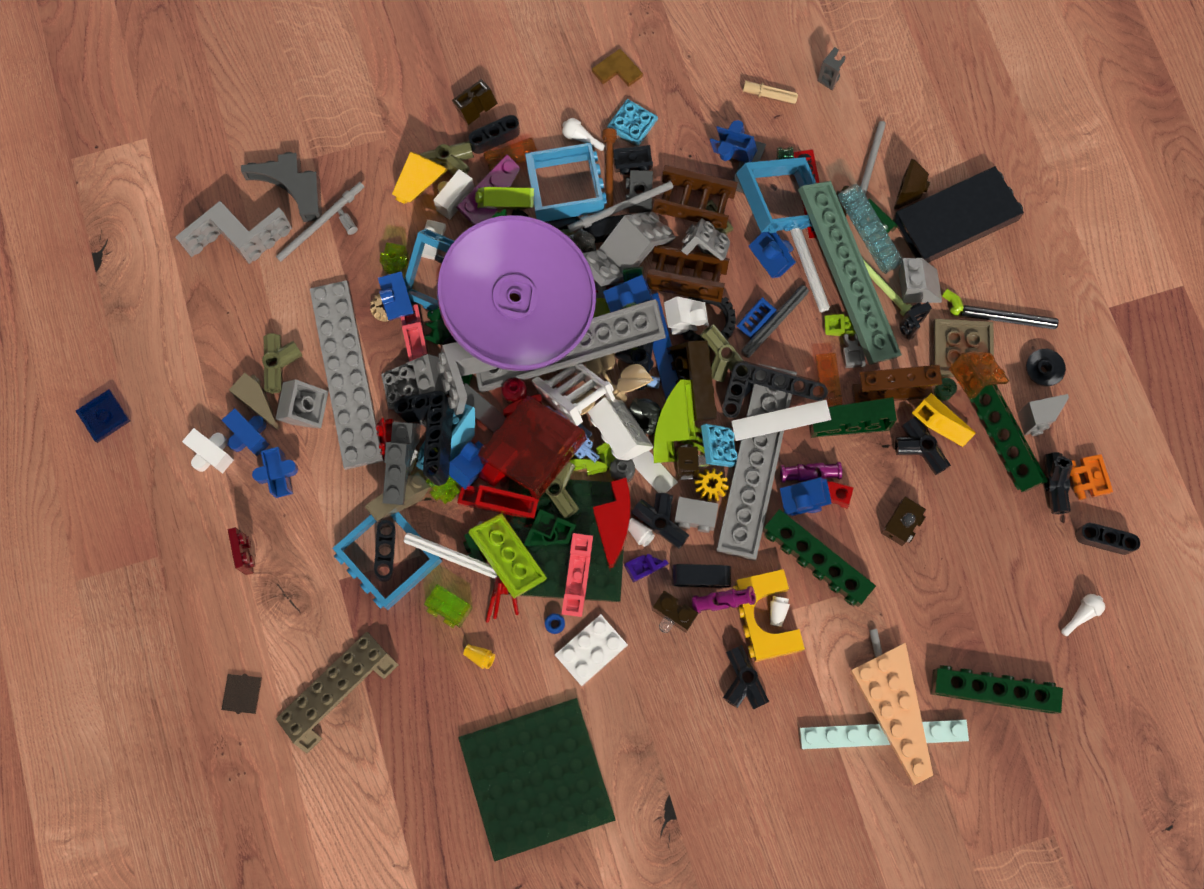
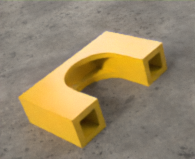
(764, 644)

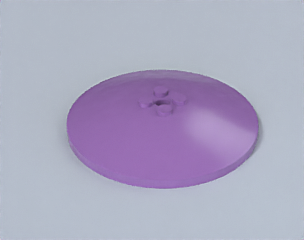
(523, 259)

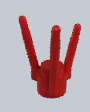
(499, 588)

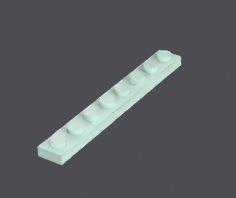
(874, 736)

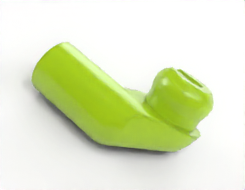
(955, 300)

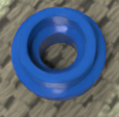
(552, 617)

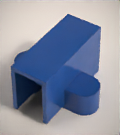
(734, 143)
(773, 253)
(628, 294)
(395, 296)
(246, 432)
(467, 465)
(276, 472)
(805, 497)

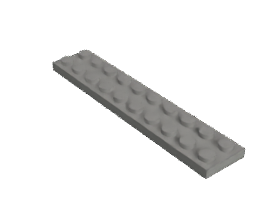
(605, 336)
(346, 375)
(753, 476)

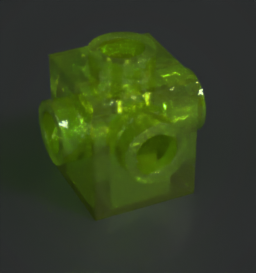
(394, 258)
(445, 492)

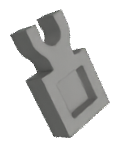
(853, 353)

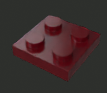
(240, 550)

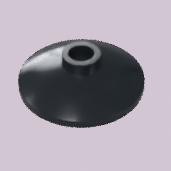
(1053, 364)

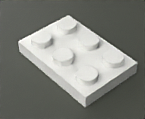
(591, 650)

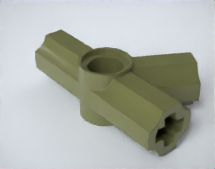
(455, 153)
(283, 356)
(721, 363)
(562, 499)

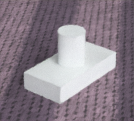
(437, 227)

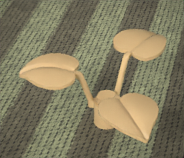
(631, 379)

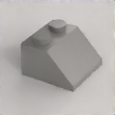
(919, 281)
(301, 404)
(1040, 414)

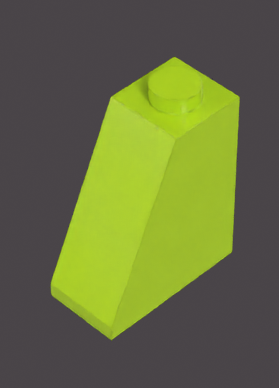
(505, 198)

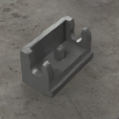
(830, 70)

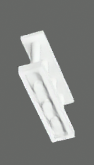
(564, 403)

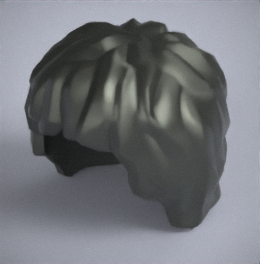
(646, 414)

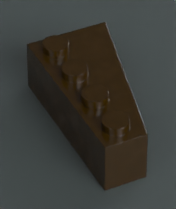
(693, 363)

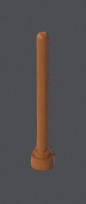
(609, 136)

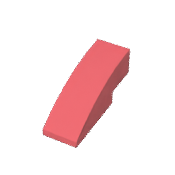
(414, 334)

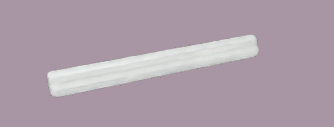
(810, 270)
(450, 555)

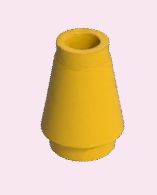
(480, 656)

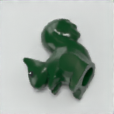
(439, 329)

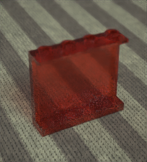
(533, 446)

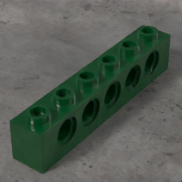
(1016, 438)
(846, 572)
(1051, 695)

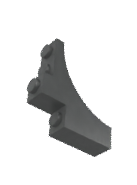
(287, 174)
(398, 459)

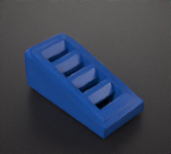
(762, 302)

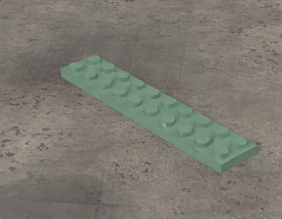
(849, 272)

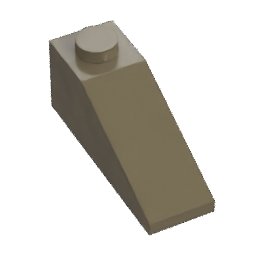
(251, 393)
(415, 492)

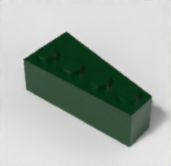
(857, 418)

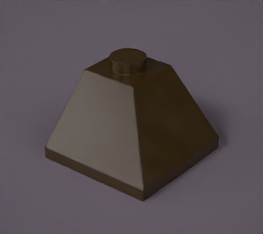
(912, 184)

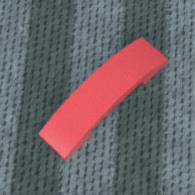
(577, 575)

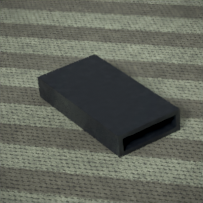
(958, 215)

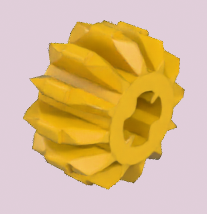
(714, 478)

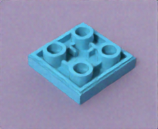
(633, 122)
(719, 445)

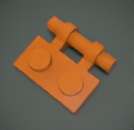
(1095, 475)

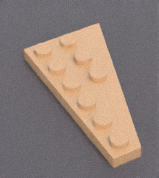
(893, 700)

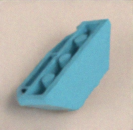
(462, 432)

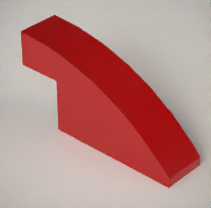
(498, 501)
(614, 521)

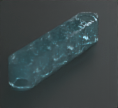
(870, 228)

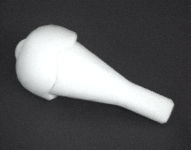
(574, 130)
(1090, 607)

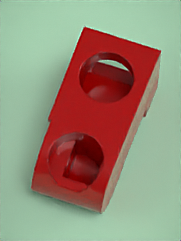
(840, 494)

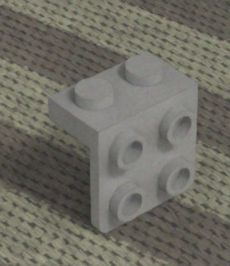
(708, 237)

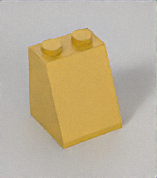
(416, 177)

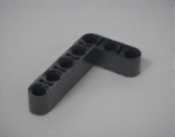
(768, 381)
(439, 417)

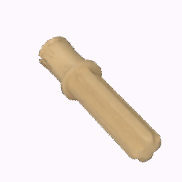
(770, 92)

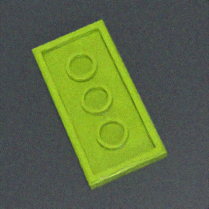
(507, 555)

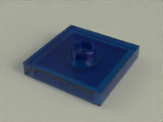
(103, 416)

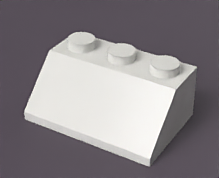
(619, 429)

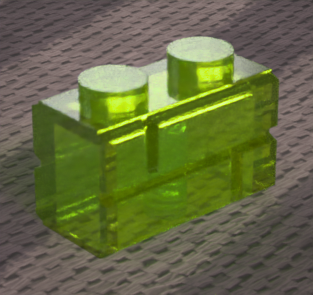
(448, 606)

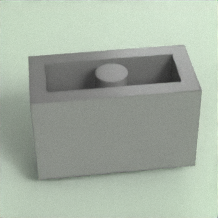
(696, 514)

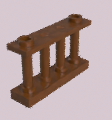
(700, 182)
(685, 285)
(897, 383)

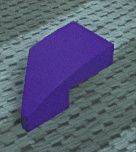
(643, 566)

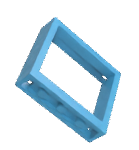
(564, 156)
(753, 170)
(432, 239)
(366, 585)

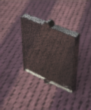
(241, 693)

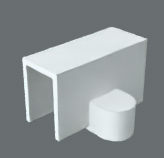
(452, 193)
(685, 314)
(208, 451)

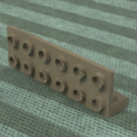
(332, 688)

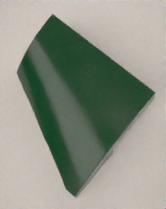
(550, 530)

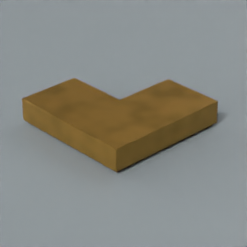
(618, 64)

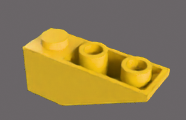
(943, 420)

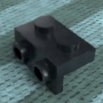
(632, 158)
(913, 318)

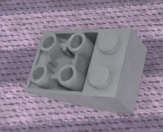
(412, 379)

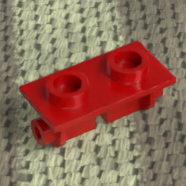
(384, 431)

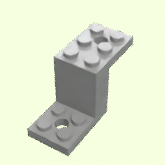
(221, 221)
(627, 246)
(453, 364)

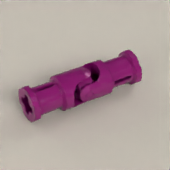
(808, 472)
(724, 599)

